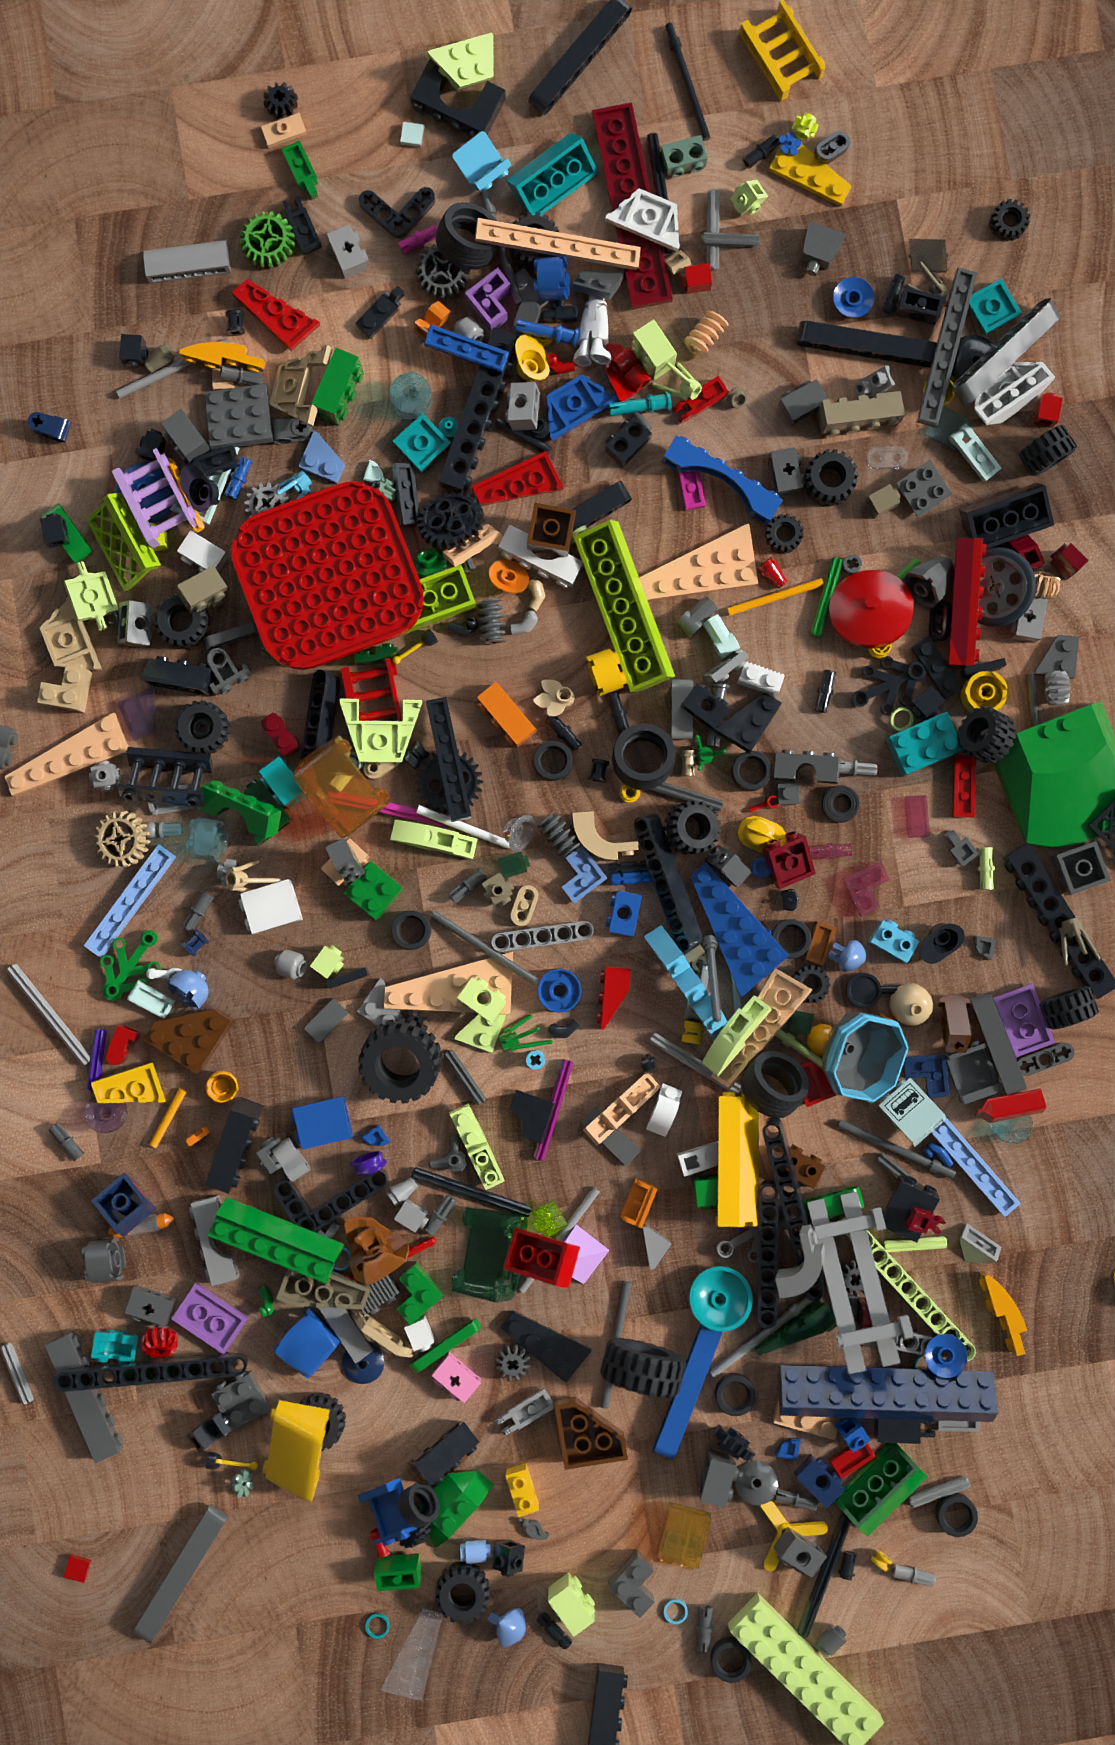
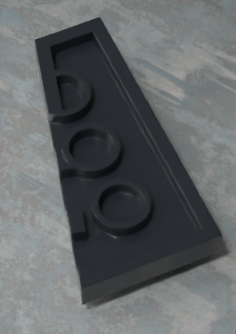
(551, 1348)

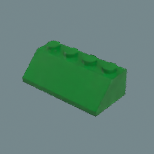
(880, 1488)

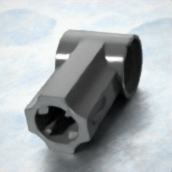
(693, 620)

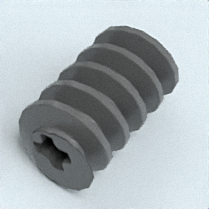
(489, 619)
(558, 834)

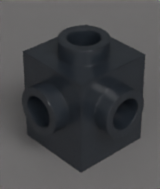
(508, 1557)

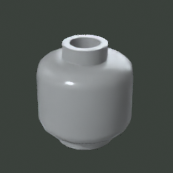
(469, 328)
(290, 964)

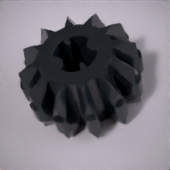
(277, 93)

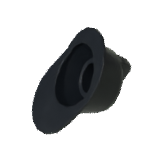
(198, 488)
(941, 942)

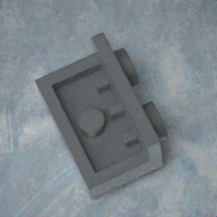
(268, 1160)

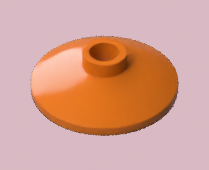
(508, 576)

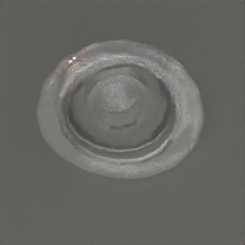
(519, 832)

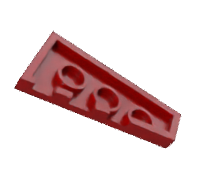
(282, 320)

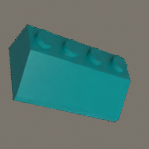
(553, 175)

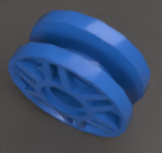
(559, 1003)

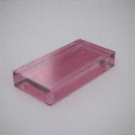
(917, 816)

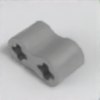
(291, 1159)

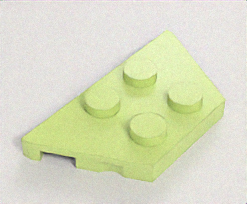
(465, 61)

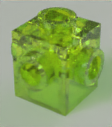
(549, 1219)

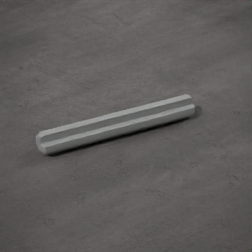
(713, 206)

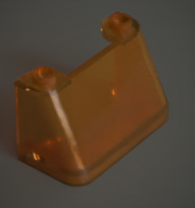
(339, 787)

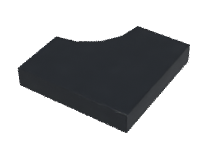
(534, 1115)

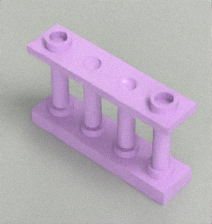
(142, 515)

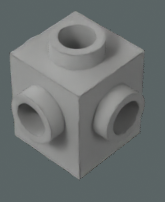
(112, 777)

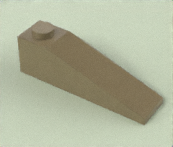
(337, 1293)

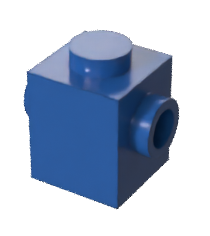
(852, 1433)

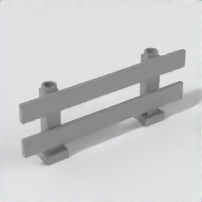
(882, 1330)

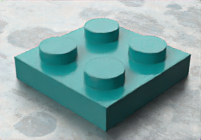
(993, 307)
(422, 443)

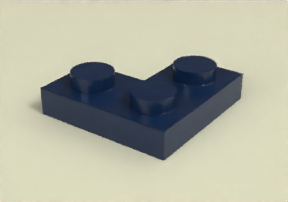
(933, 1069)

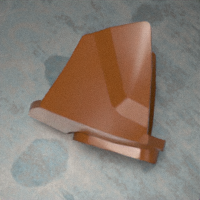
(373, 1249)

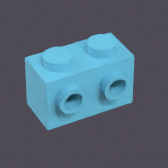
(893, 940)

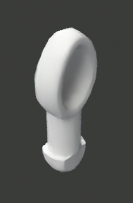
(164, 974)

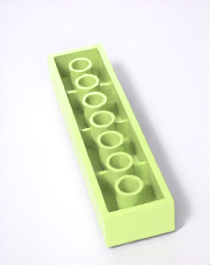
(805, 1672)

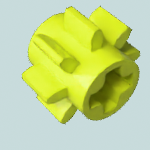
(805, 126)

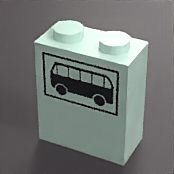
(911, 1111)

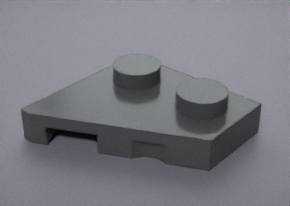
(599, 283)

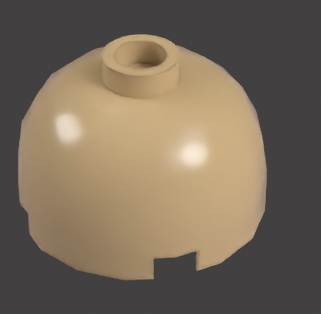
(911, 1004)

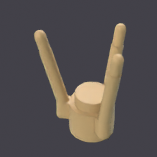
(237, 879)

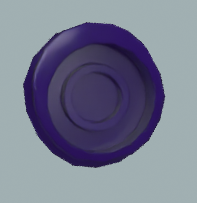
(368, 1163)

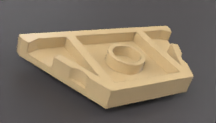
(69, 640)
(378, 1332)

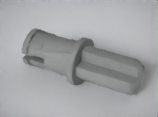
(857, 768)
(913, 1575)

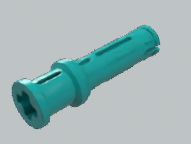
(648, 403)

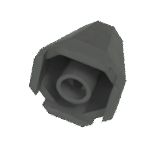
(930, 580)

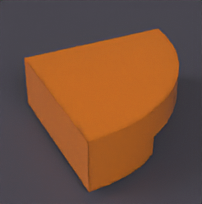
(194, 1138)

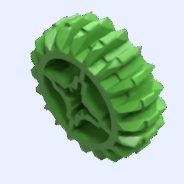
(252, 234)

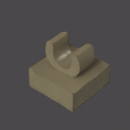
(695, 956)

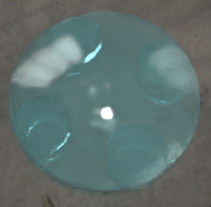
(1013, 1130)

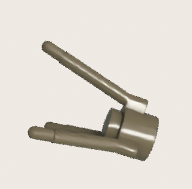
(938, 287)
(1075, 928)

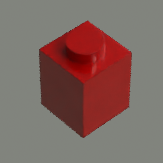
(697, 278)
(1048, 410)

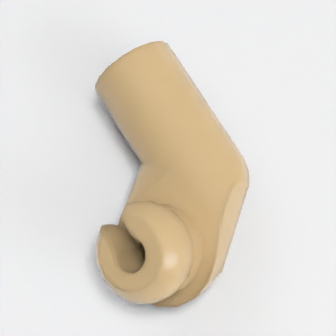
(538, 594)

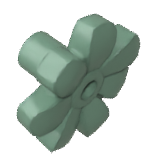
(241, 1483)

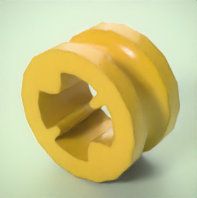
(881, 1560)

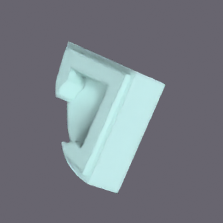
(373, 472)

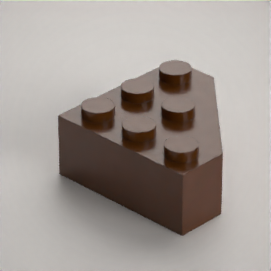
(190, 1037)
(587, 1435)

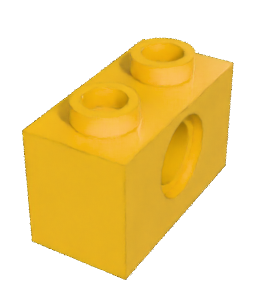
(522, 1489)

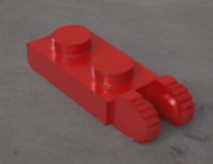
(710, 394)

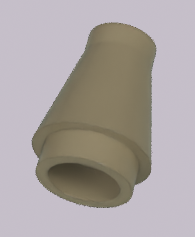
(161, 357)

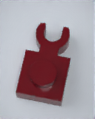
(922, 1220)

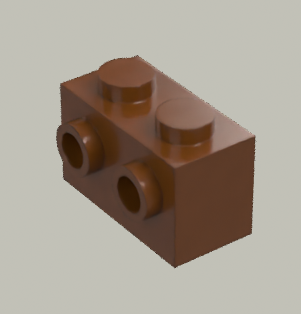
(807, 1168)

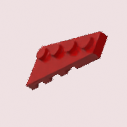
(523, 480)

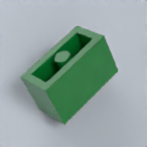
(398, 1572)

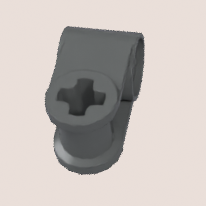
(288, 431)

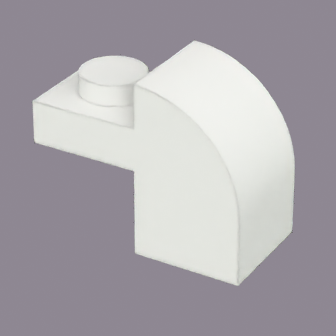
(664, 1110)

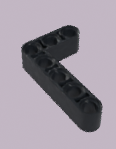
(321, 712)
(331, 1204)

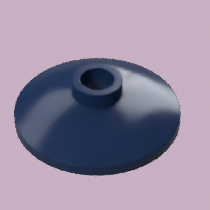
(368, 1374)

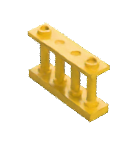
(771, 67)

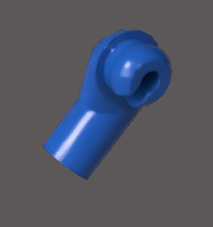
(942, 1153)

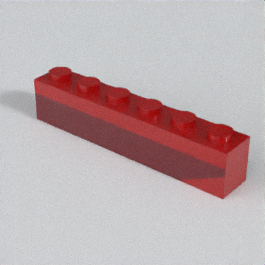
(966, 601)

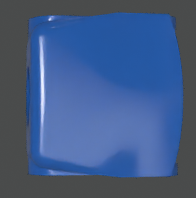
(307, 1344)

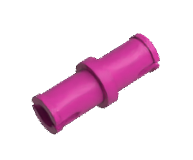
(418, 239)

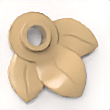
(551, 697)

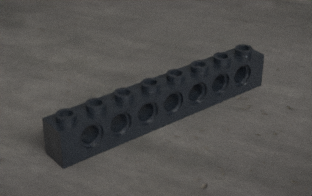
(460, 481)
(1024, 854)

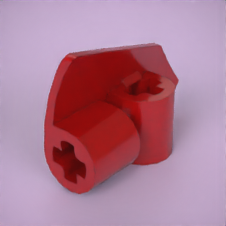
(624, 372)

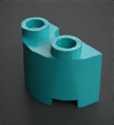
(114, 1345)

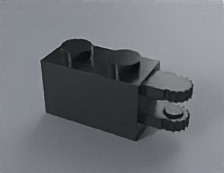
(901, 1430)

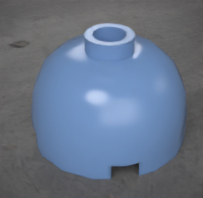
(189, 987)

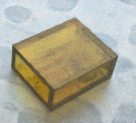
(683, 1536)

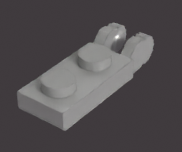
(527, 1411)

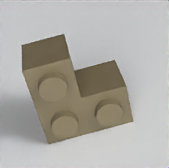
(203, 591)

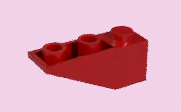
(616, 987)

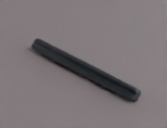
(657, 170)
(471, 1192)
(824, 1576)

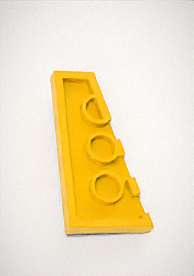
(811, 175)

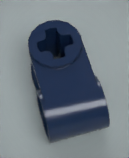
(52, 427)

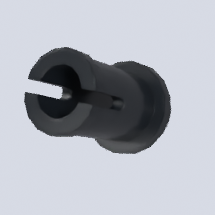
(847, 1566)

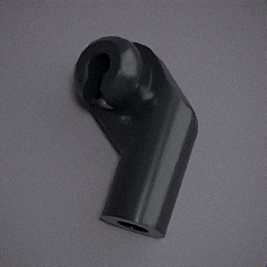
(465, 628)
(563, 1031)

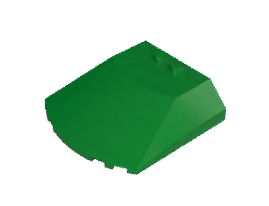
(1061, 777)

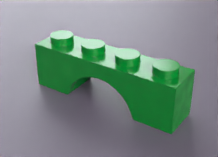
(260, 817)

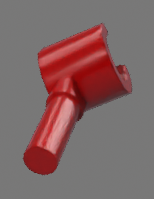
(766, 804)

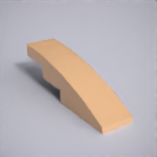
(622, 1108)

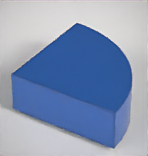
(376, 1137)
(789, 1448)

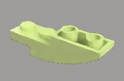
(433, 838)
(734, 1034)
(477, 1146)

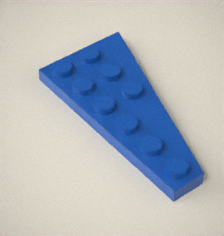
(743, 940)

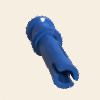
(556, 333)

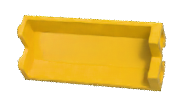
(737, 1162)

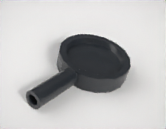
(865, 990)

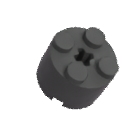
(103, 1260)

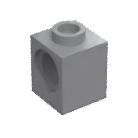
(412, 1216)

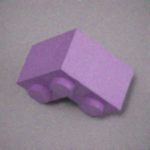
(485, 299)

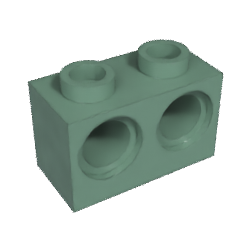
(681, 150)

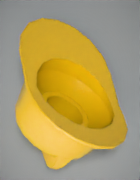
(531, 359)
(757, 831)

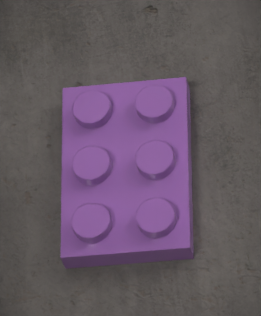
(1023, 1020)
(210, 1318)

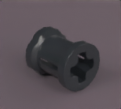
(235, 325)
(599, 770)

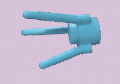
(298, 482)

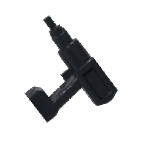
(560, 313)

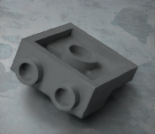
(240, 1399)

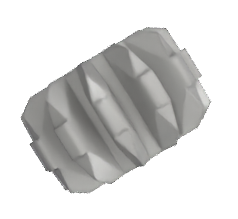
(1057, 688)

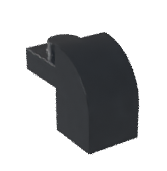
(209, 1431)

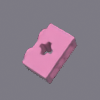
(453, 1367)

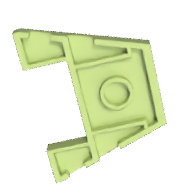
(380, 739)

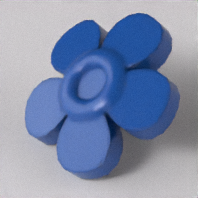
(789, 144)

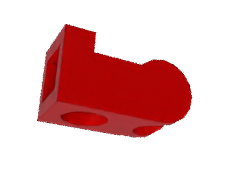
(122, 1038)

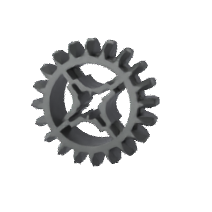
(430, 282)

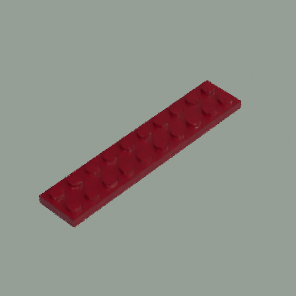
(624, 174)

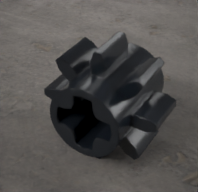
(421, 1020)

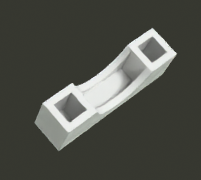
(562, 569)

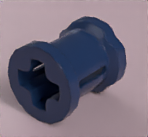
(196, 936)

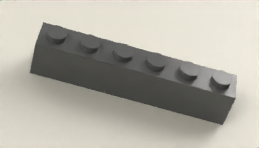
(87, 1405)

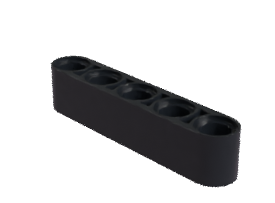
(601, 505)

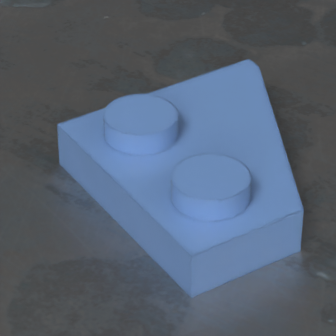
(321, 460)

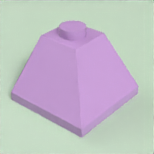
(589, 1255)

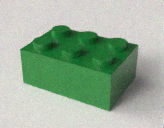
(338, 386)

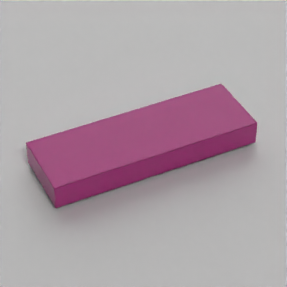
(691, 490)

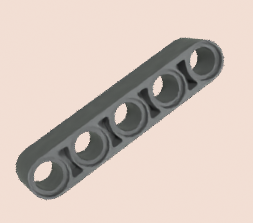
(998, 1043)

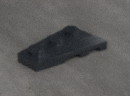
(749, 723)

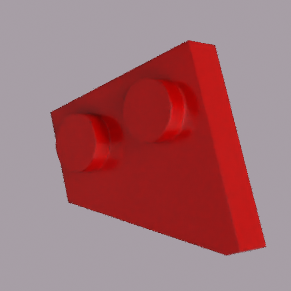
(818, 1085)

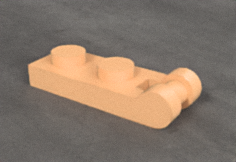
(486, 537)

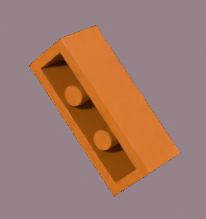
(505, 715)

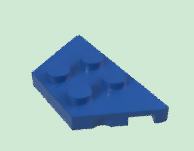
(575, 405)

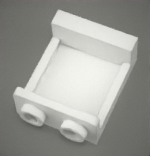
(270, 906)

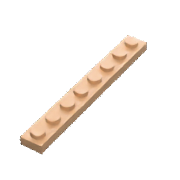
(557, 244)

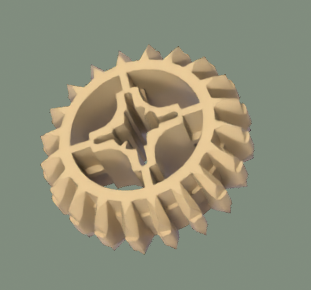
(127, 854)

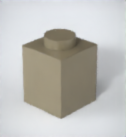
(883, 500)

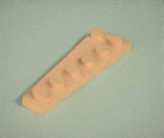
(85, 749)
(783, 997)

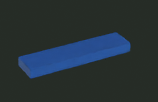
(466, 348)

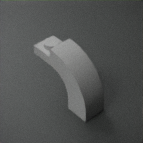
(800, 1278)

